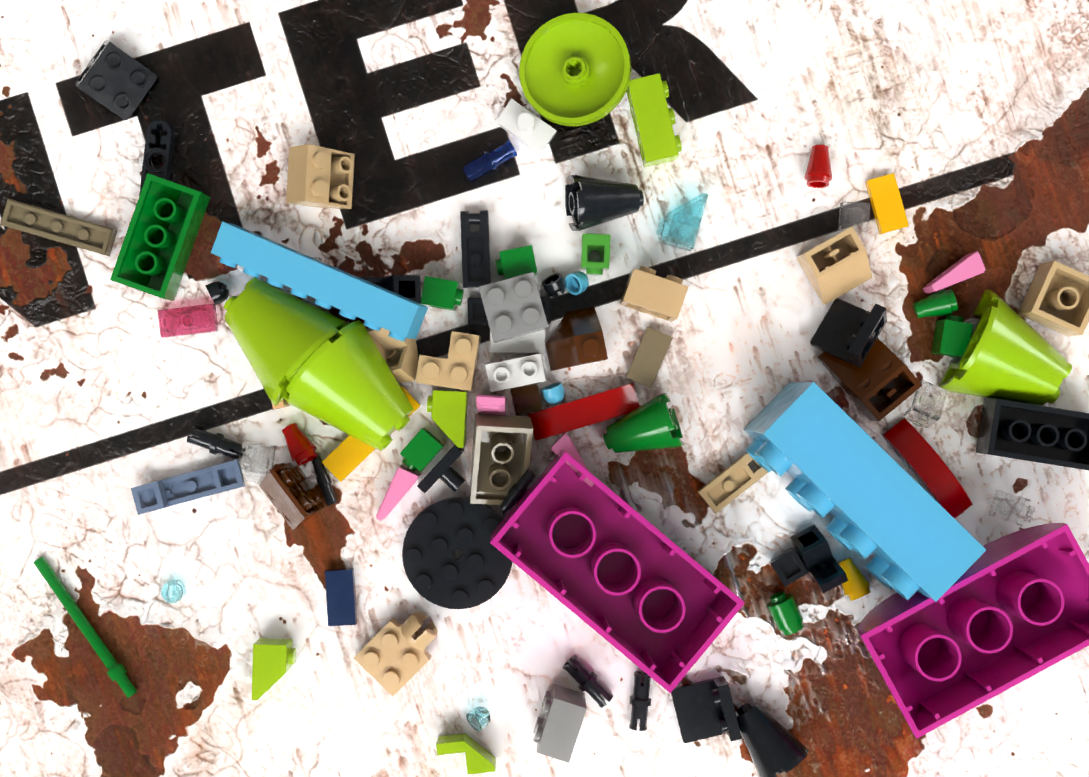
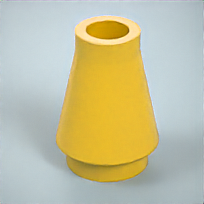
(857, 584)

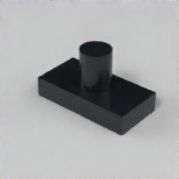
(444, 471)

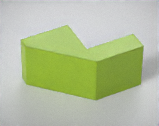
(477, 757)

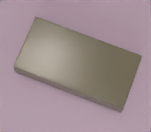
(649, 357)

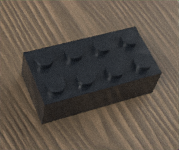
(1034, 433)

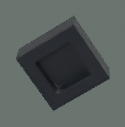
(788, 567)

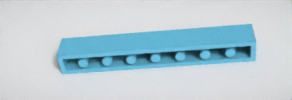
(319, 280)

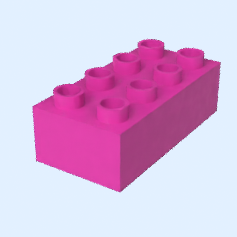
(616, 571)

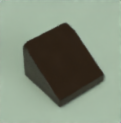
(526, 399)

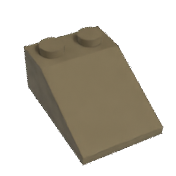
(499, 456)

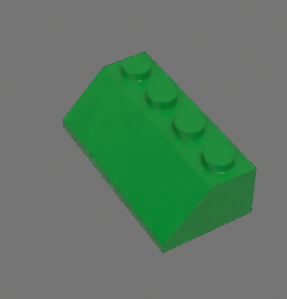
(160, 237)

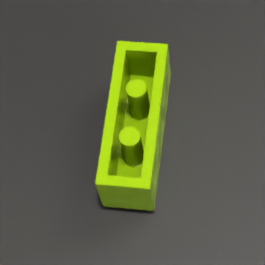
(653, 120)

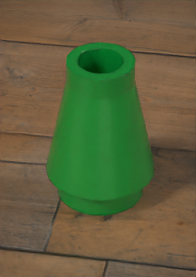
(937, 304)

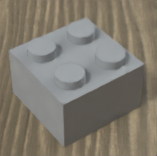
(513, 307)
(561, 722)

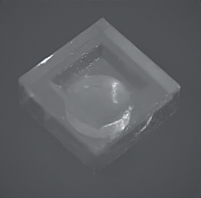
(854, 215)

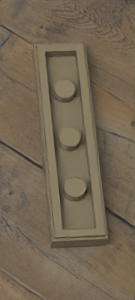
(58, 227)

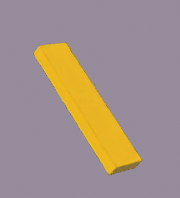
(353, 451)

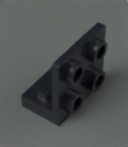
(116, 80)
(849, 331)
(705, 710)

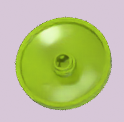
(575, 69)

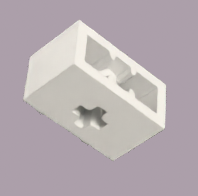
(515, 372)

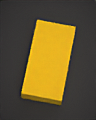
(886, 203)

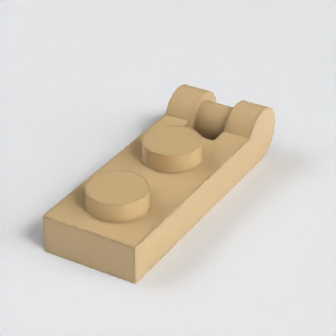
(730, 483)

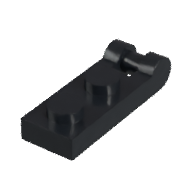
(475, 249)

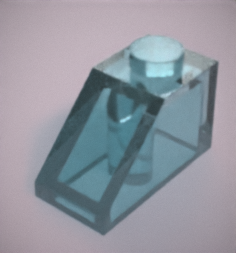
(682, 224)

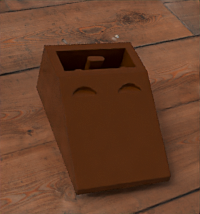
(879, 382)
(291, 494)

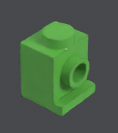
(600, 244)

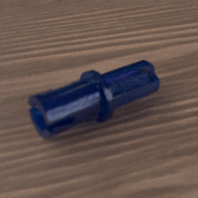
(489, 161)

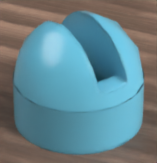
(576, 282)
(553, 393)

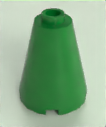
(645, 428)

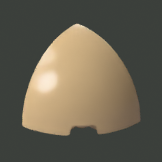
(399, 355)

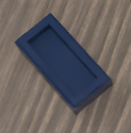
(341, 597)

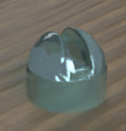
(178, 591)
(478, 718)

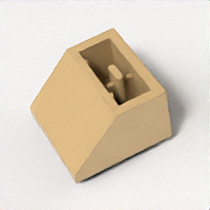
(320, 177)
(836, 265)

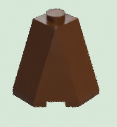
(576, 340)

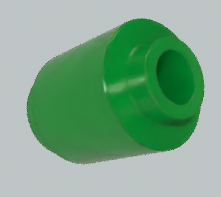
(785, 613)

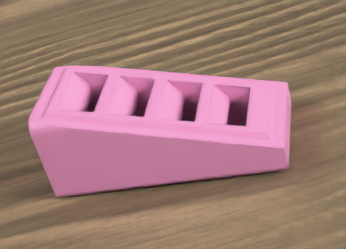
(963, 269)
(491, 404)
(565, 443)
(400, 485)

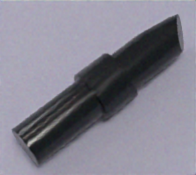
(324, 481)
(517, 490)

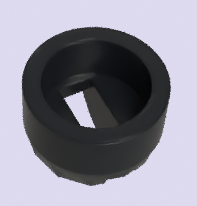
(554, 284)
(218, 292)

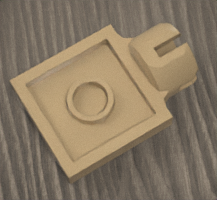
(397, 652)

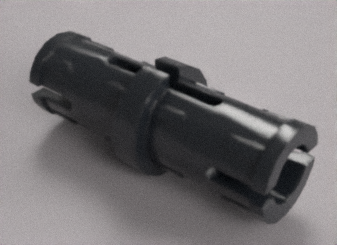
(215, 443)
(588, 681)
(640, 701)

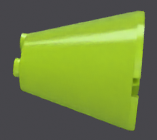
(277, 333)
(1007, 359)
(351, 388)

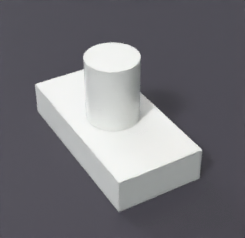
(526, 126)

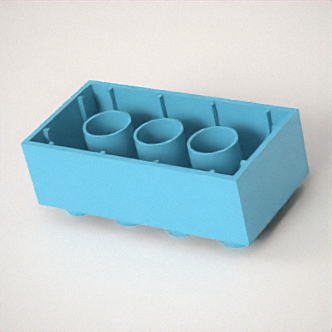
(864, 489)

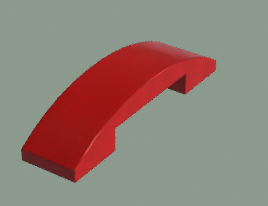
(584, 411)
(928, 467)

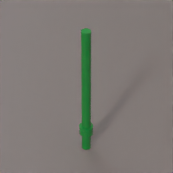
(115, 671)

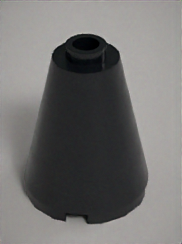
(599, 201)
(768, 742)

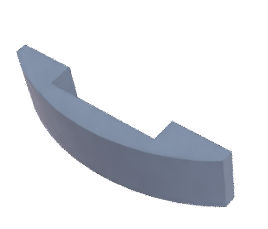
(188, 487)

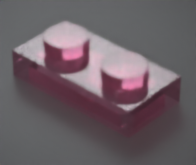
(188, 320)

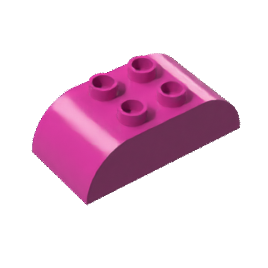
(989, 631)

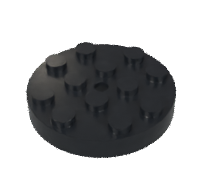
(430, 560)

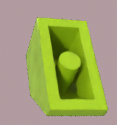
(450, 414)
(270, 662)

